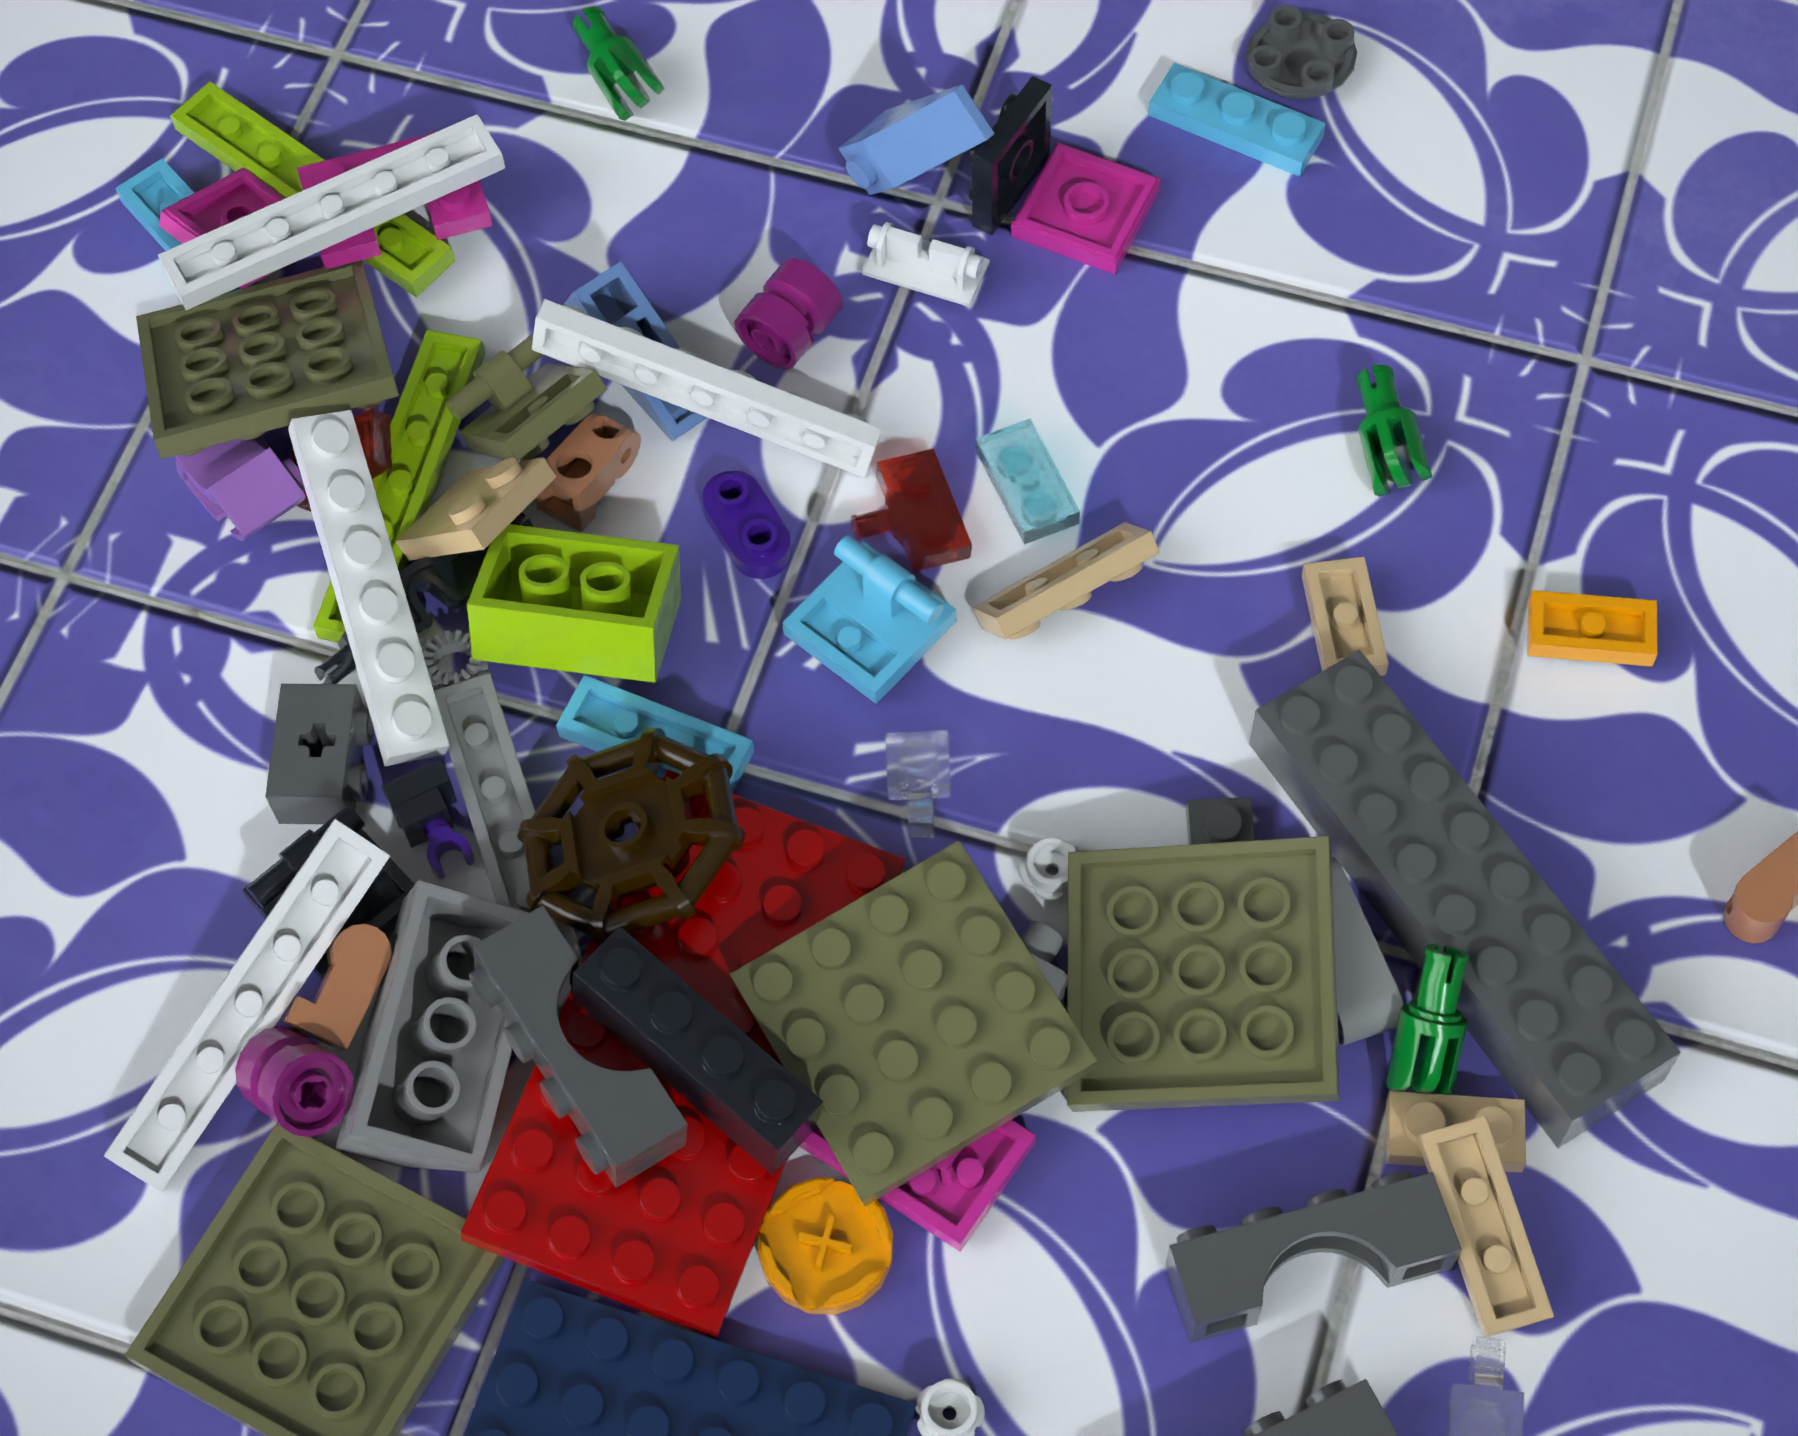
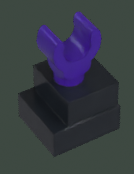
(421, 810)

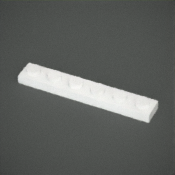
(331, 211)
(705, 387)
(368, 588)
(245, 1004)

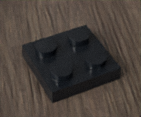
(1011, 156)

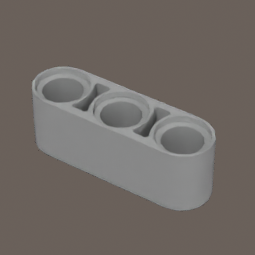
(1365, 987)

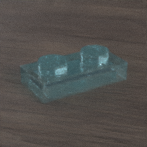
(1027, 481)

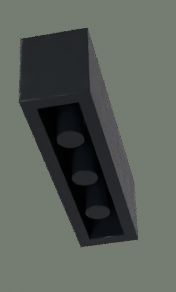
(696, 1050)

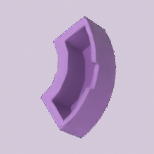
(243, 483)

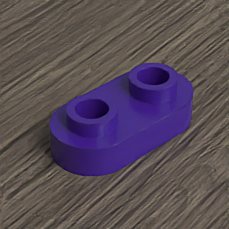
(744, 519)

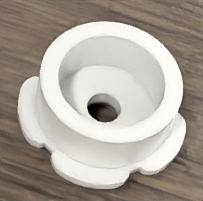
(1040, 857)
(944, 1395)

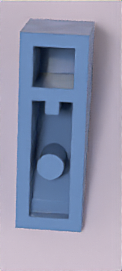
(914, 139)
(620, 302)

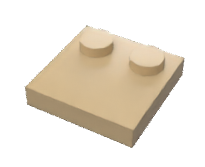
(476, 509)

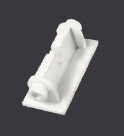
(924, 265)

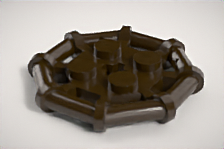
(649, 857)

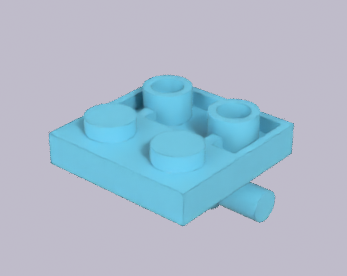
(869, 620)

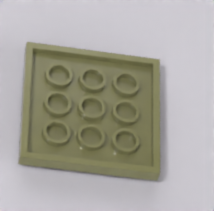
(263, 359)
(1204, 974)
(914, 1022)
(316, 1297)

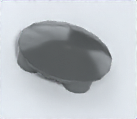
(1301, 53)

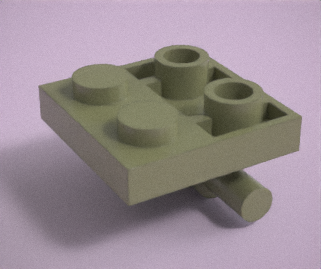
(523, 407)

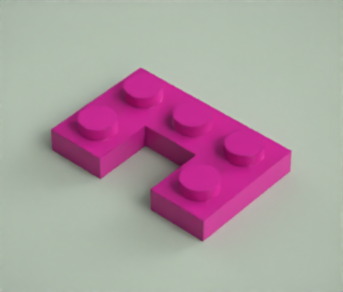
(450, 214)
(959, 1190)

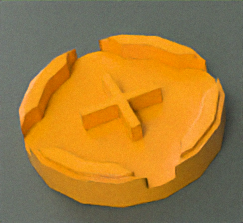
(825, 1247)

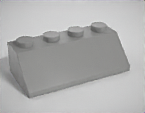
(431, 1045)

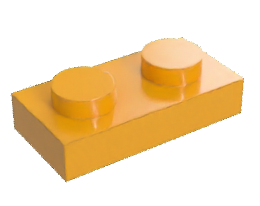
(1592, 628)

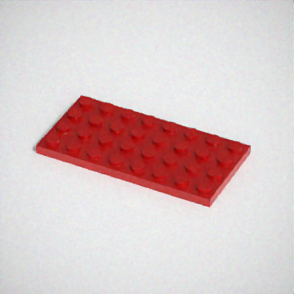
(688, 1223)

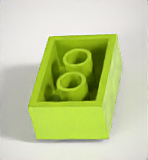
(575, 602)

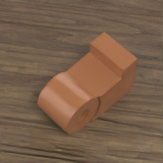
(587, 468)
(1765, 895)
(355, 969)

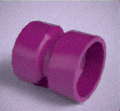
(788, 312)
(294, 1081)

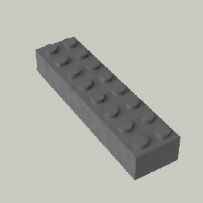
(1451, 876)

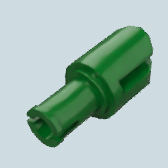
(614, 61)
(1388, 430)
(1431, 1028)

